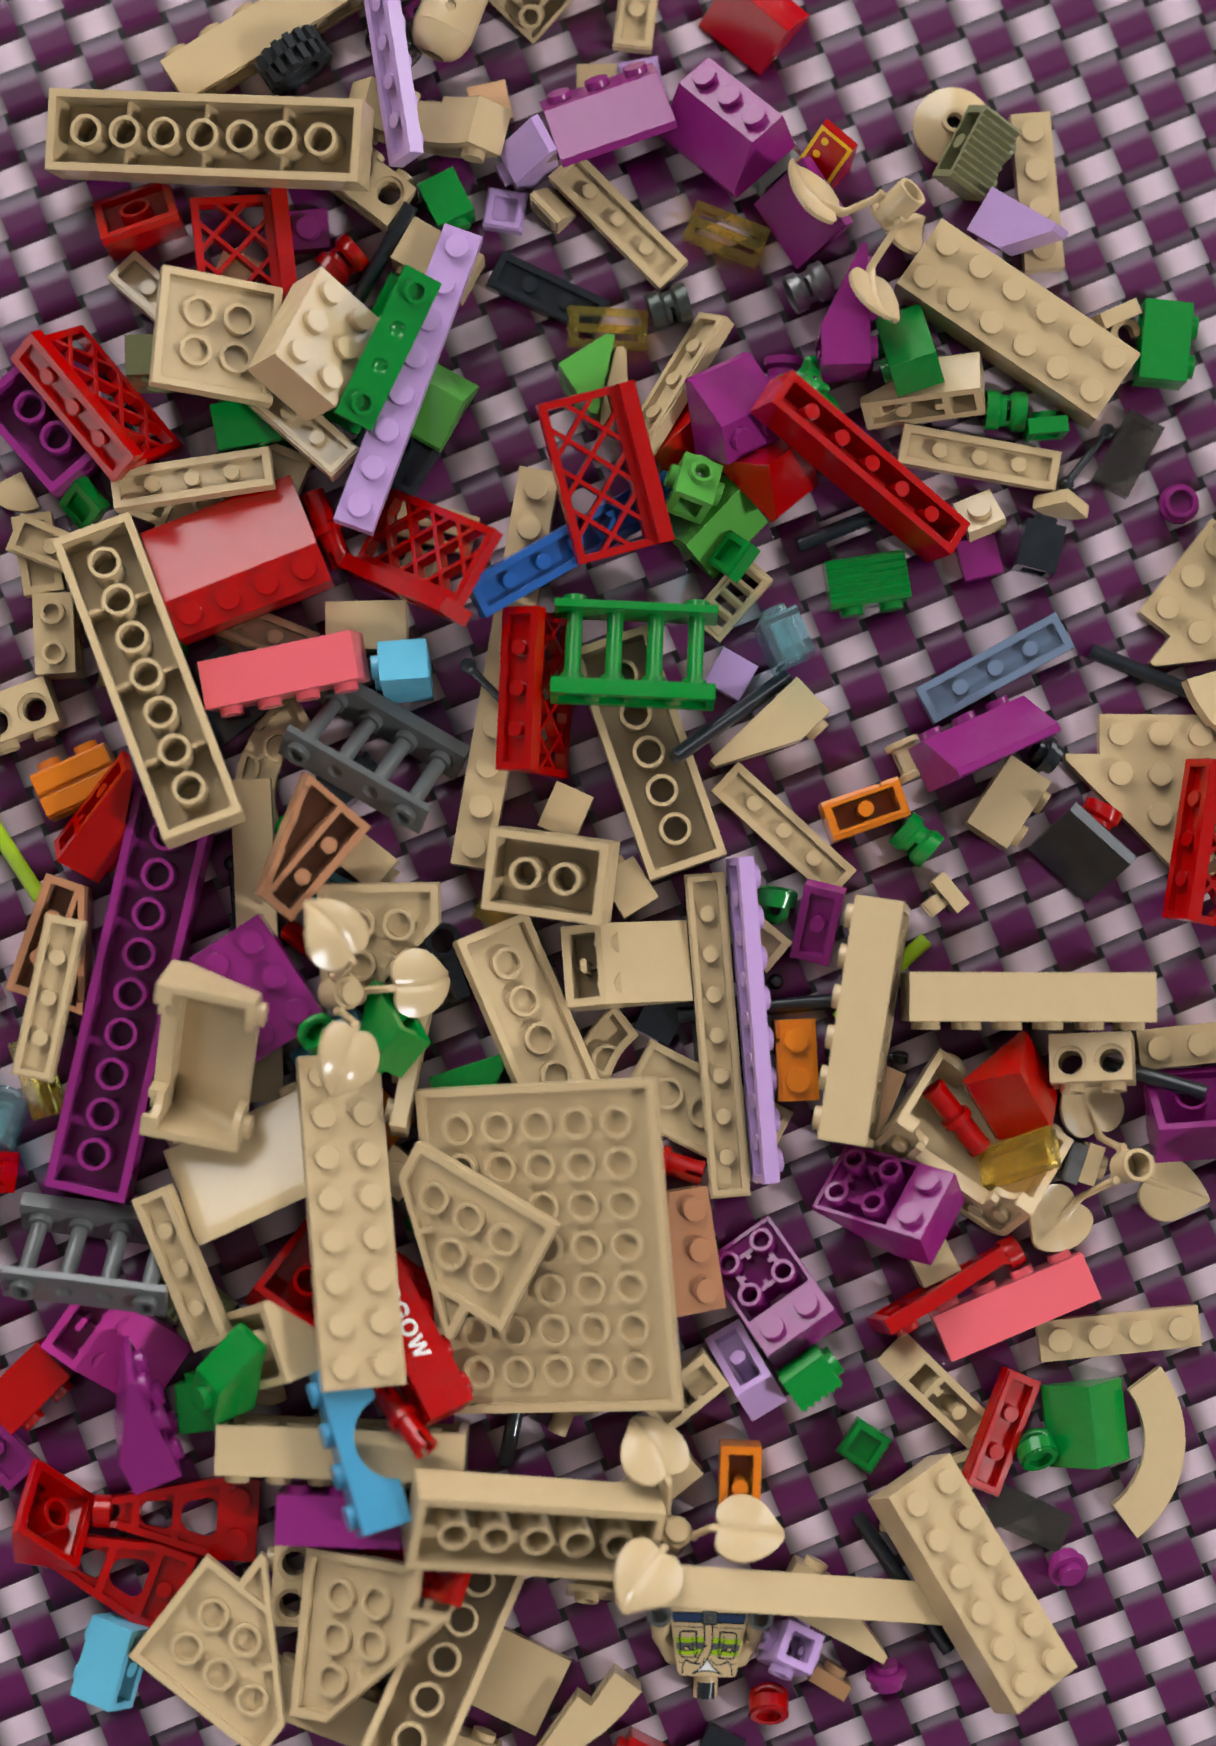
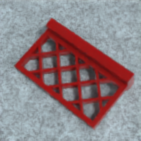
(277, 233)
(81, 407)
(638, 462)
(415, 588)
(521, 704)
(1193, 845)

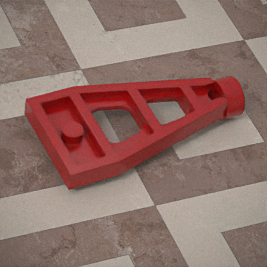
(903, 1313)
(236, 1516)
(167, 1574)

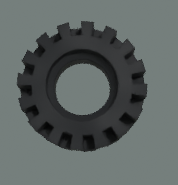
(293, 60)

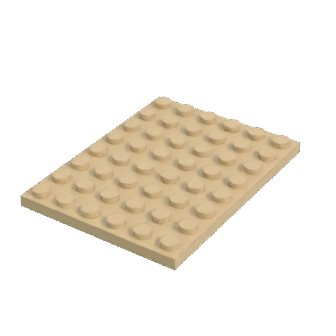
(602, 1303)

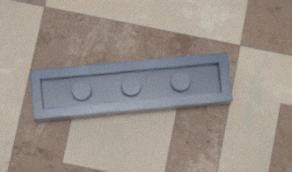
(994, 668)

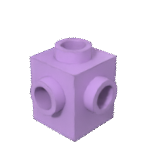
(790, 1648)

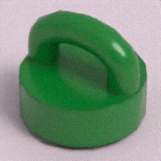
(776, 897)
(311, 1032)
(1036, 1449)

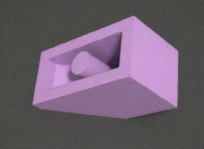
(527, 156)
(1012, 226)
(745, 1370)

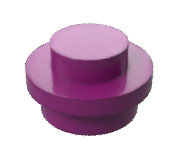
(1178, 504)
(1067, 1567)
(886, 1677)

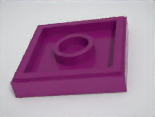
(794, 227)

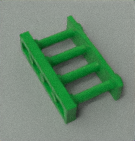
(401, 313)
(652, 689)

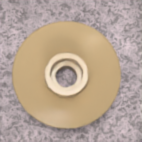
(930, 119)

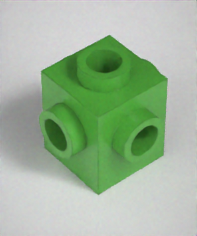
(693, 487)

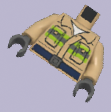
(707, 1643)

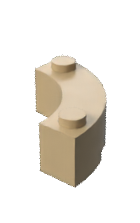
(454, 128)

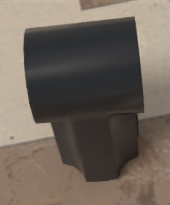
(459, 984)

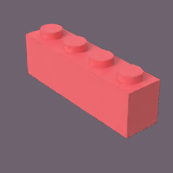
(284, 672)
(1014, 1304)

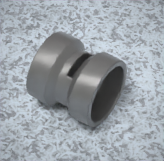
(808, 287)

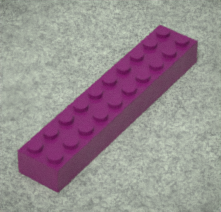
(117, 1044)

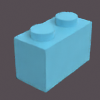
(403, 670)
(105, 1670)

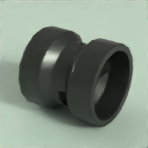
(668, 307)

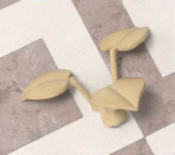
(891, 210)
(419, 986)
(1166, 1189)
(653, 1576)

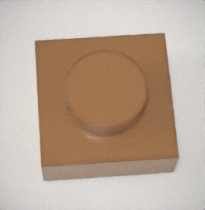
(831, 1678)

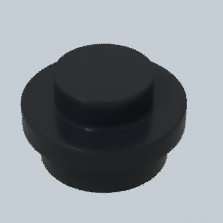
(1045, 755)

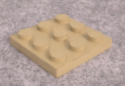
(209, 334)

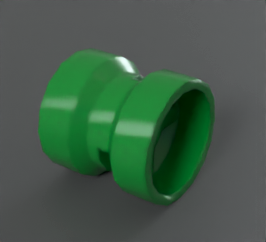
(1005, 415)
(916, 839)

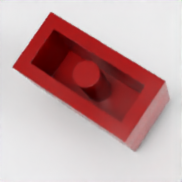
(30, 1385)

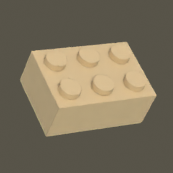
(313, 344)
(550, 875)

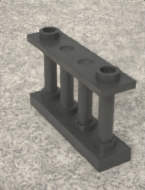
(393, 724)
(82, 1220)

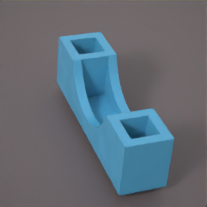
(371, 1499)

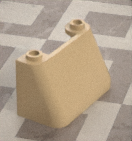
(204, 1058)
(918, 1136)
(234, 1189)

